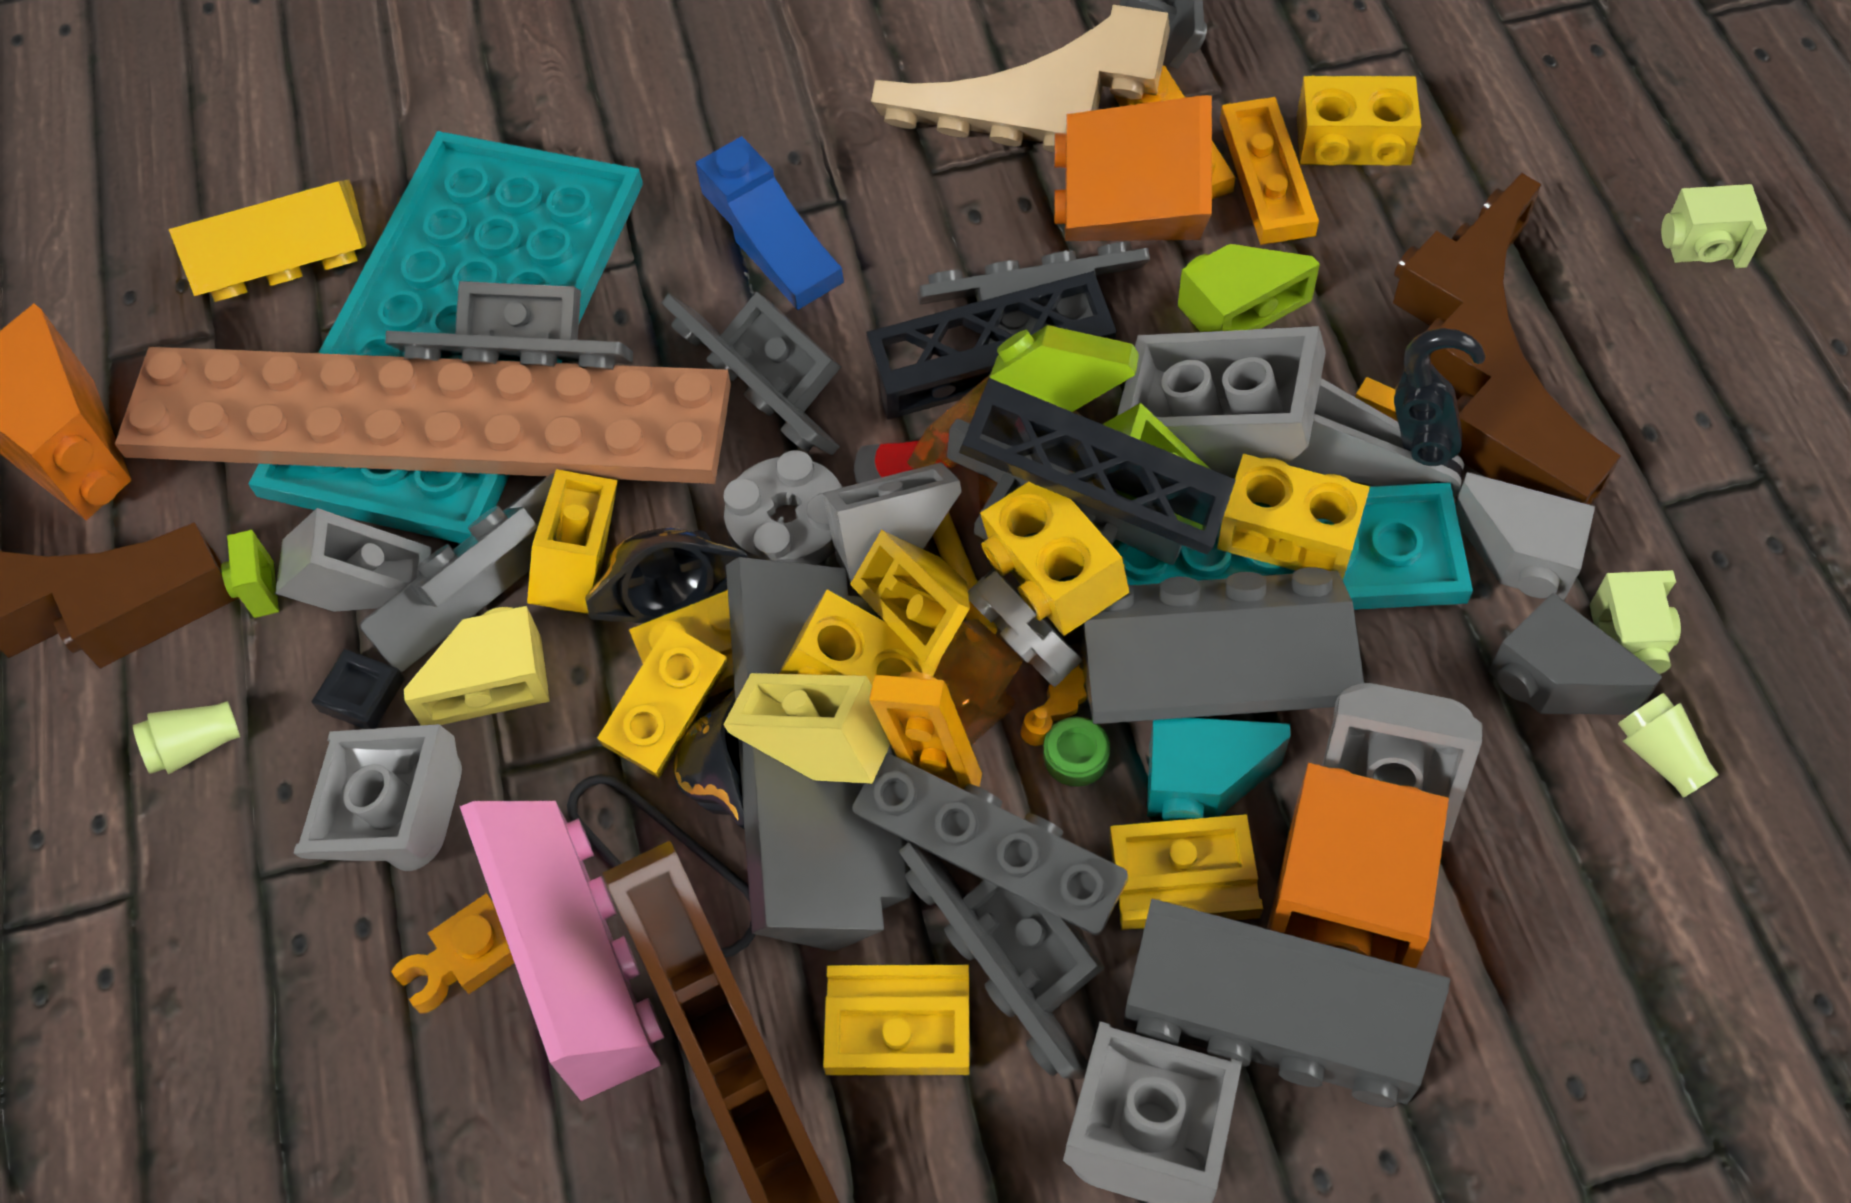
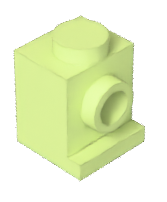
(1714, 225)
(1637, 614)

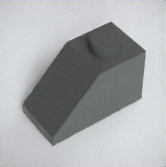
(1570, 665)

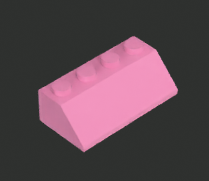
(563, 943)

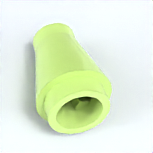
(183, 735)
(1668, 744)

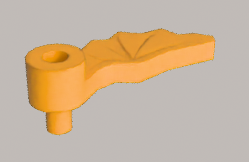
(1061, 703)

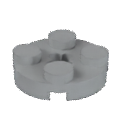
(776, 483)
(1030, 638)

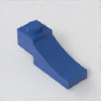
(766, 223)

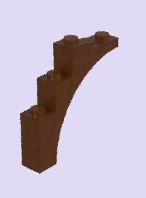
(1505, 413)
(110, 598)
(717, 1030)

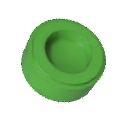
(1076, 751)

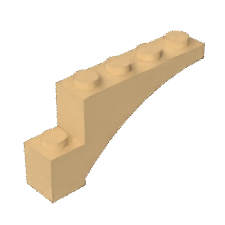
(1037, 96)

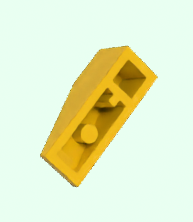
(913, 594)

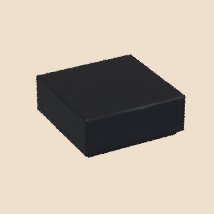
(358, 690)

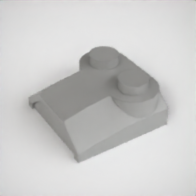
(1406, 741)
(383, 796)
(1152, 1119)

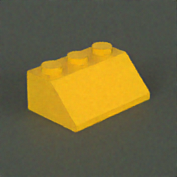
(270, 240)

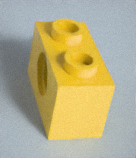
(663, 700)

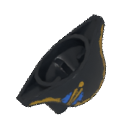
(659, 574)
(709, 763)

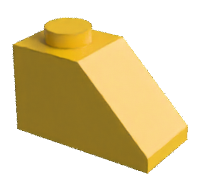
(570, 541)

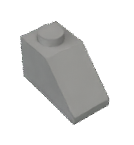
(900, 504)
(1525, 534)
(345, 563)

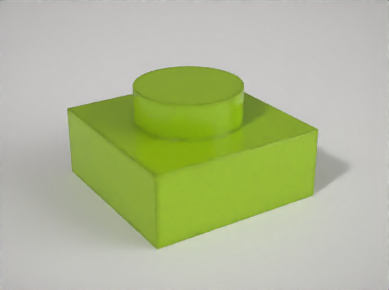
(250, 574)

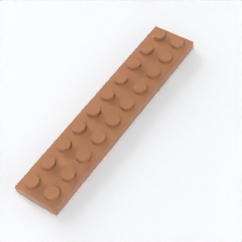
(427, 414)

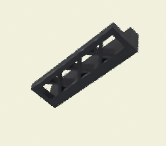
(957, 373)
(1101, 456)

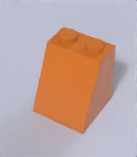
(1136, 172)
(55, 418)
(1361, 865)

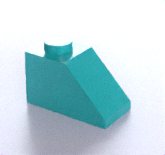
(1209, 764)

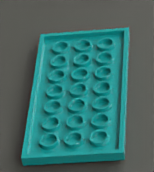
(470, 217)

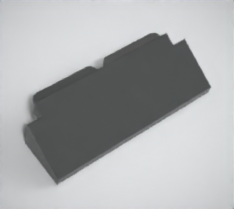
(810, 860)

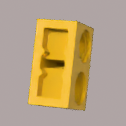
(1358, 120)
(1289, 529)
(1061, 548)
(854, 640)

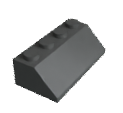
(1221, 647)
(1285, 1004)

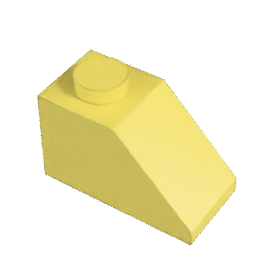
(481, 670)
(812, 724)

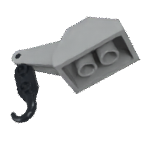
(1267, 400)

